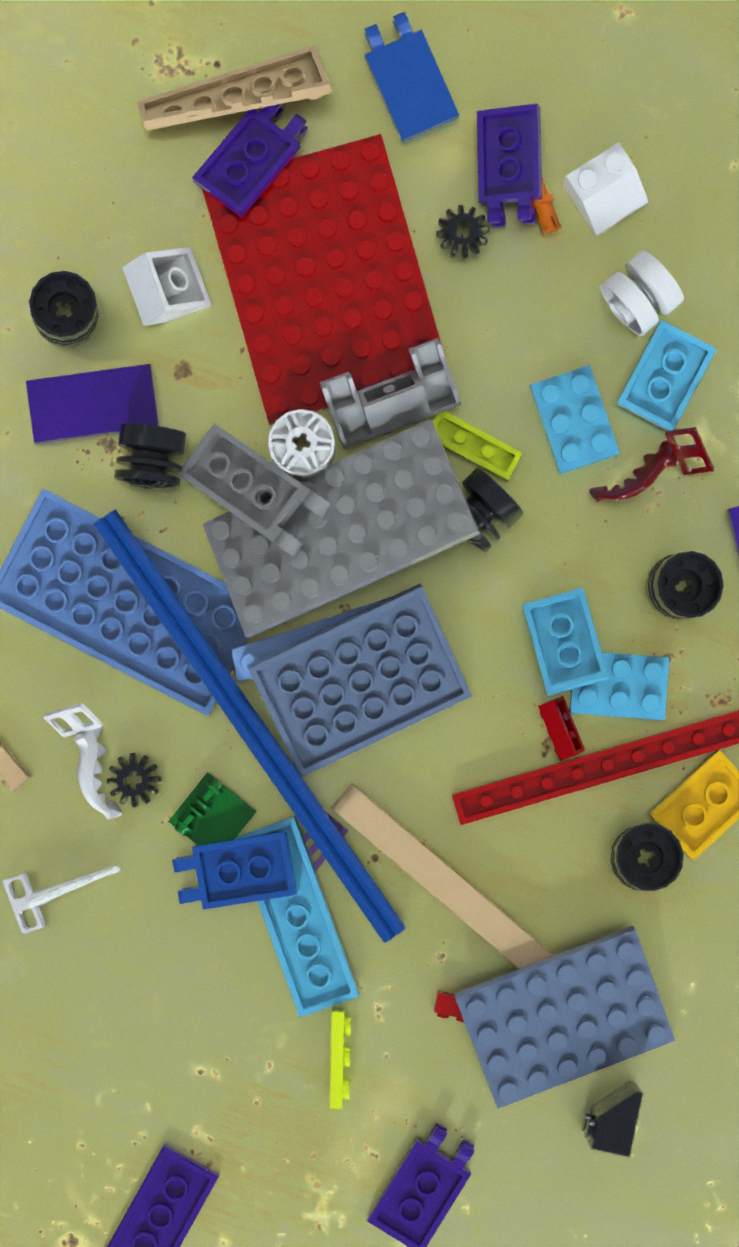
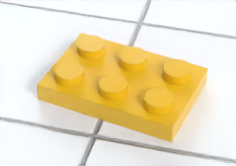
(702, 805)

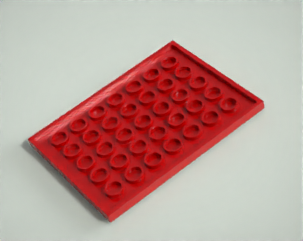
(325, 276)

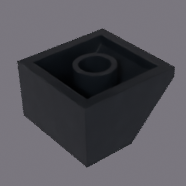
(614, 1120)

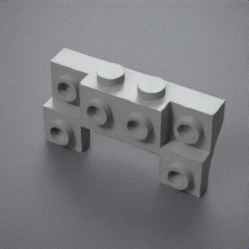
(394, 401)

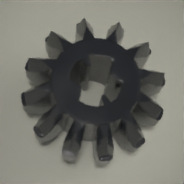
(462, 220)
(142, 787)

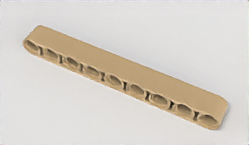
(439, 878)

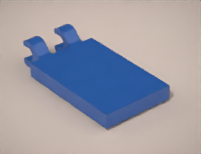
(409, 80)
(239, 871)

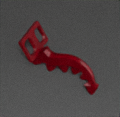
(666, 457)

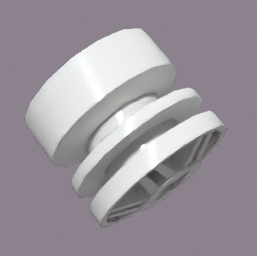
(293, 427)

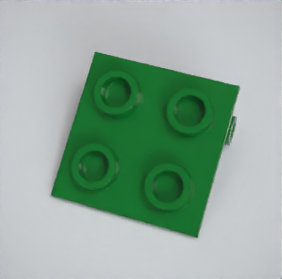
(211, 813)

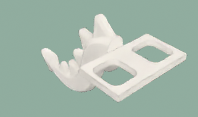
(90, 751)
(40, 897)

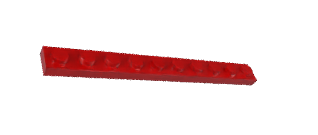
(597, 768)

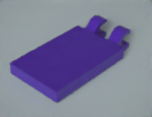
(250, 158)
(509, 161)
(422, 1190)

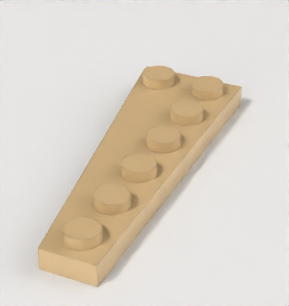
(260, 85)

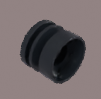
(65, 291)
(150, 456)
(489, 505)
(702, 580)
(664, 862)

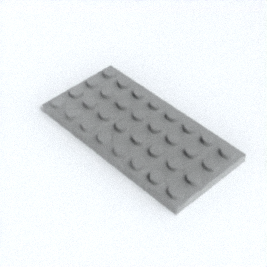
(384, 515)

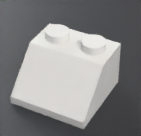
(606, 189)
(166, 285)

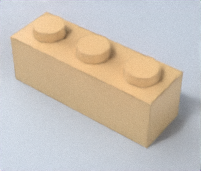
(11, 771)

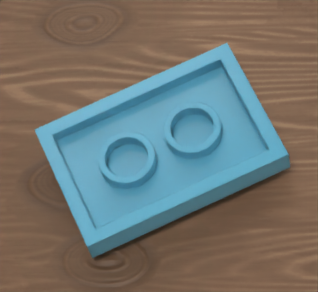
(666, 376)
(574, 419)
(565, 641)
(633, 689)

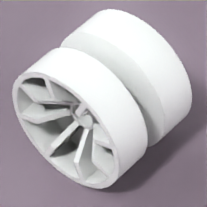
(643, 291)

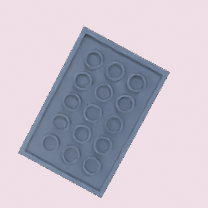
(359, 680)
(565, 1016)

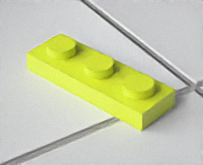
(476, 445)
(339, 1058)

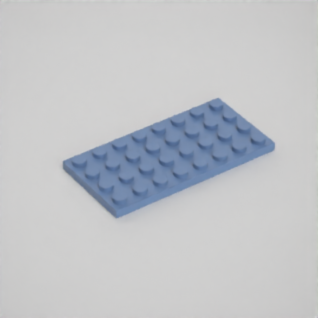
(78, 591)

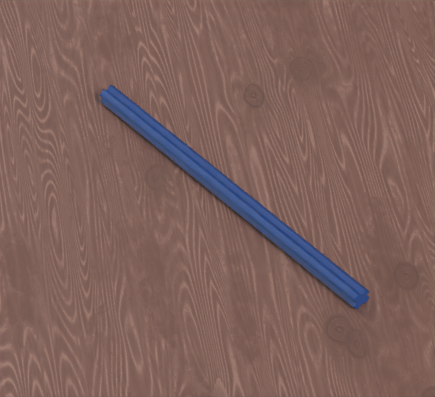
(249, 726)

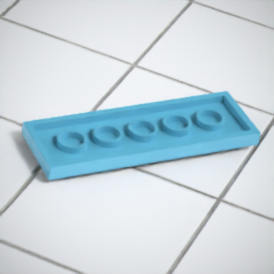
(306, 933)

